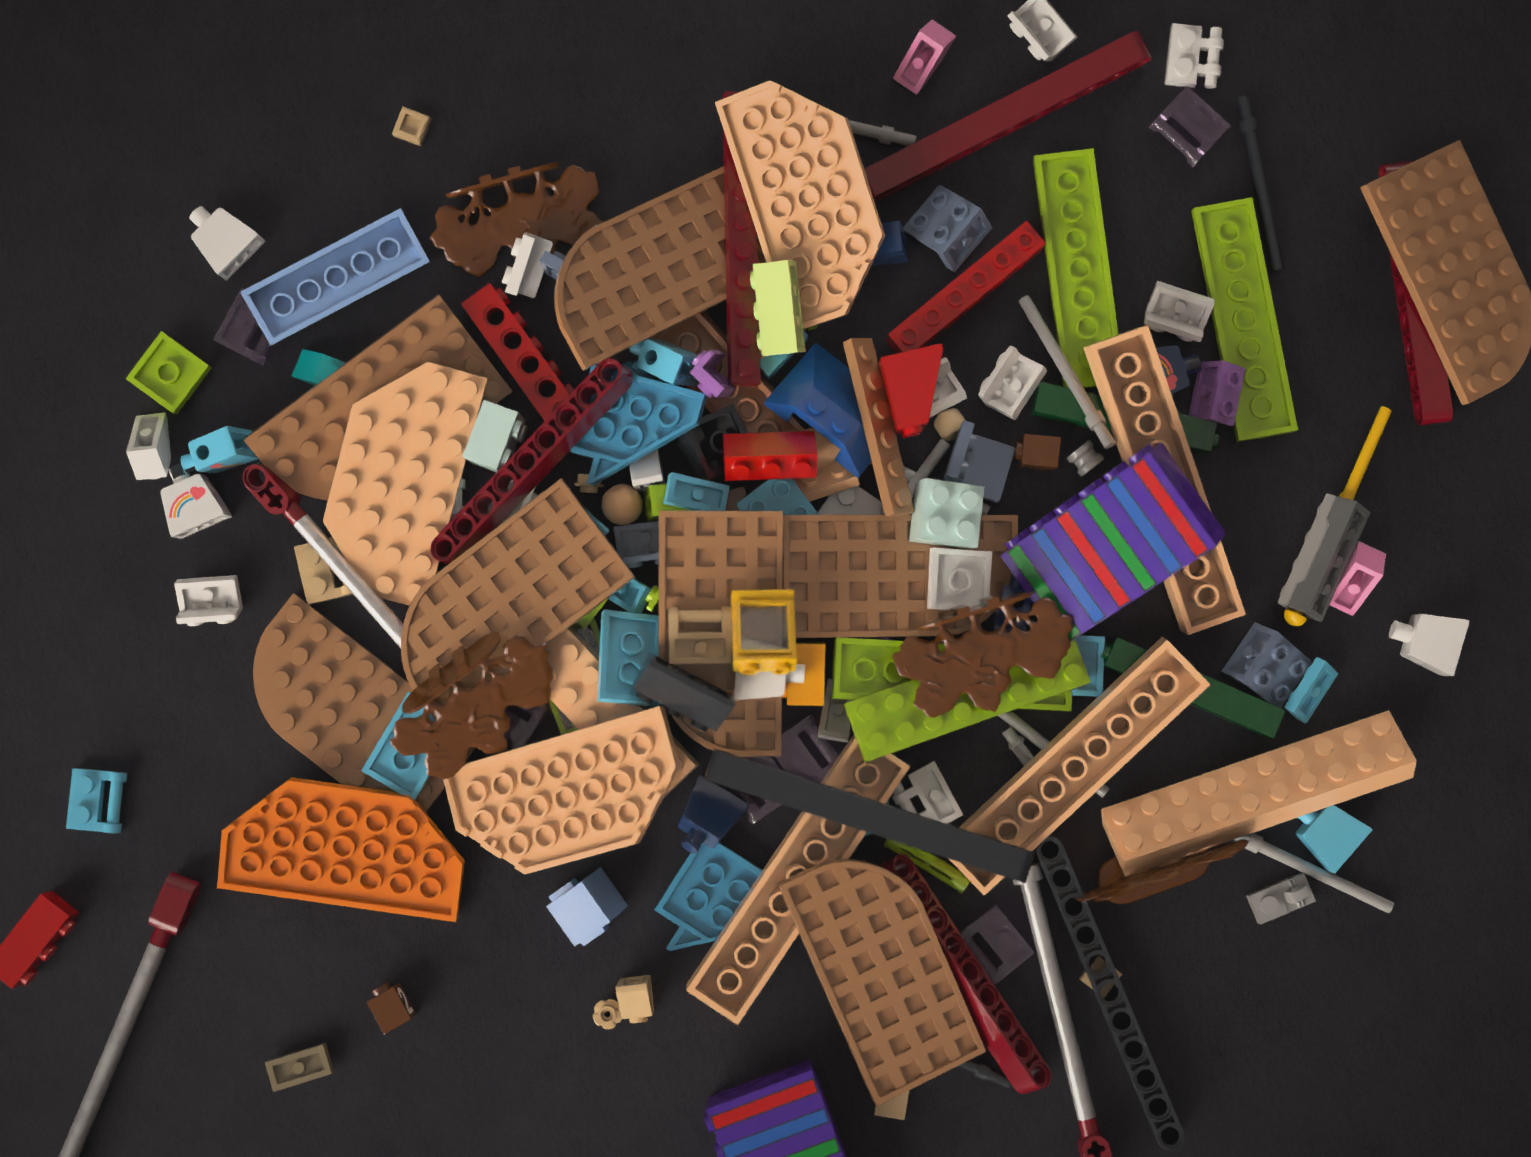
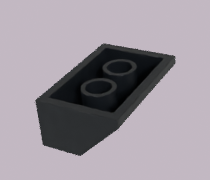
(683, 693)

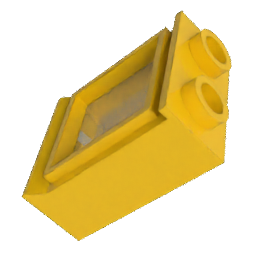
(763, 631)

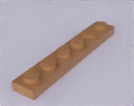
(878, 427)

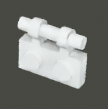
(1183, 56)
(933, 793)

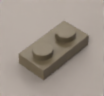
(299, 1067)

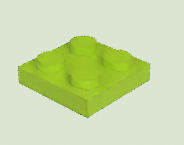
(168, 373)

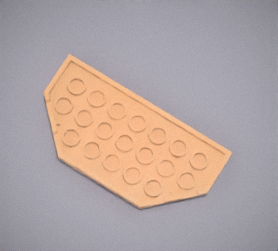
(805, 193)
(402, 476)
(567, 792)

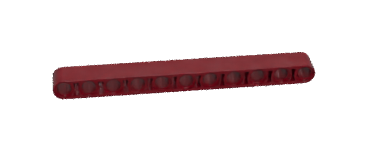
(1007, 115)

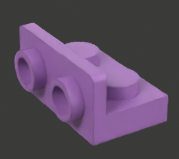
(1217, 392)

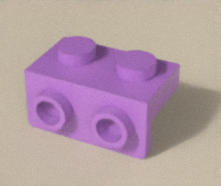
(711, 381)

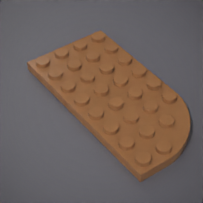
(1456, 268)
(644, 271)
(308, 434)
(699, 566)
(868, 578)
(519, 580)
(329, 695)
(882, 974)

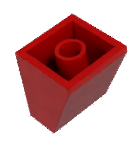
(910, 387)

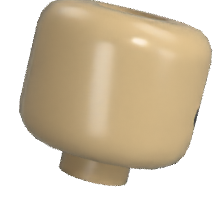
(948, 423)

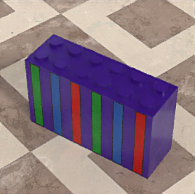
(1114, 539)
(774, 1117)

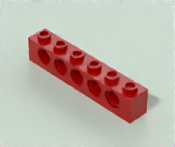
(967, 290)
(480, 309)

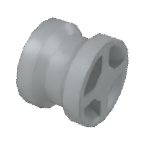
(1085, 458)

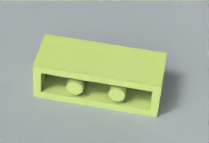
(778, 307)

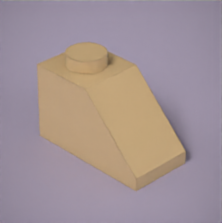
(635, 998)

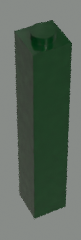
(1060, 405)
(1215, 699)

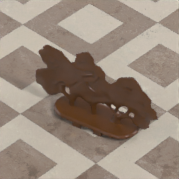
(546, 216)
(982, 659)
(475, 713)
(1124, 890)

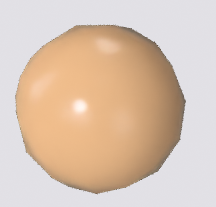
(622, 504)

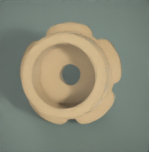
(584, 486)
(599, 1016)

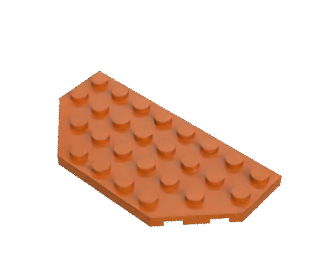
(343, 851)

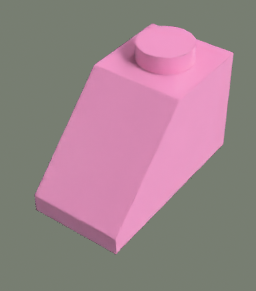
(924, 56)
(1359, 578)

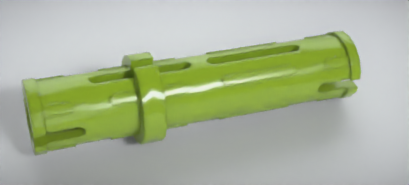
(931, 864)

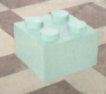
(494, 436)
(946, 514)

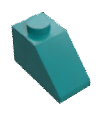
(315, 367)

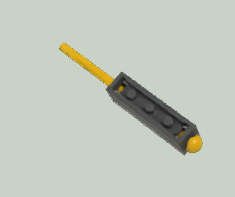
(1329, 542)

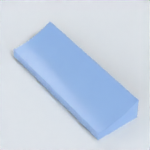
(335, 276)

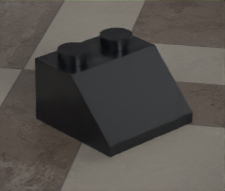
(703, 445)

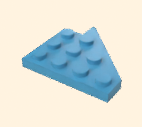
(638, 424)
(706, 894)

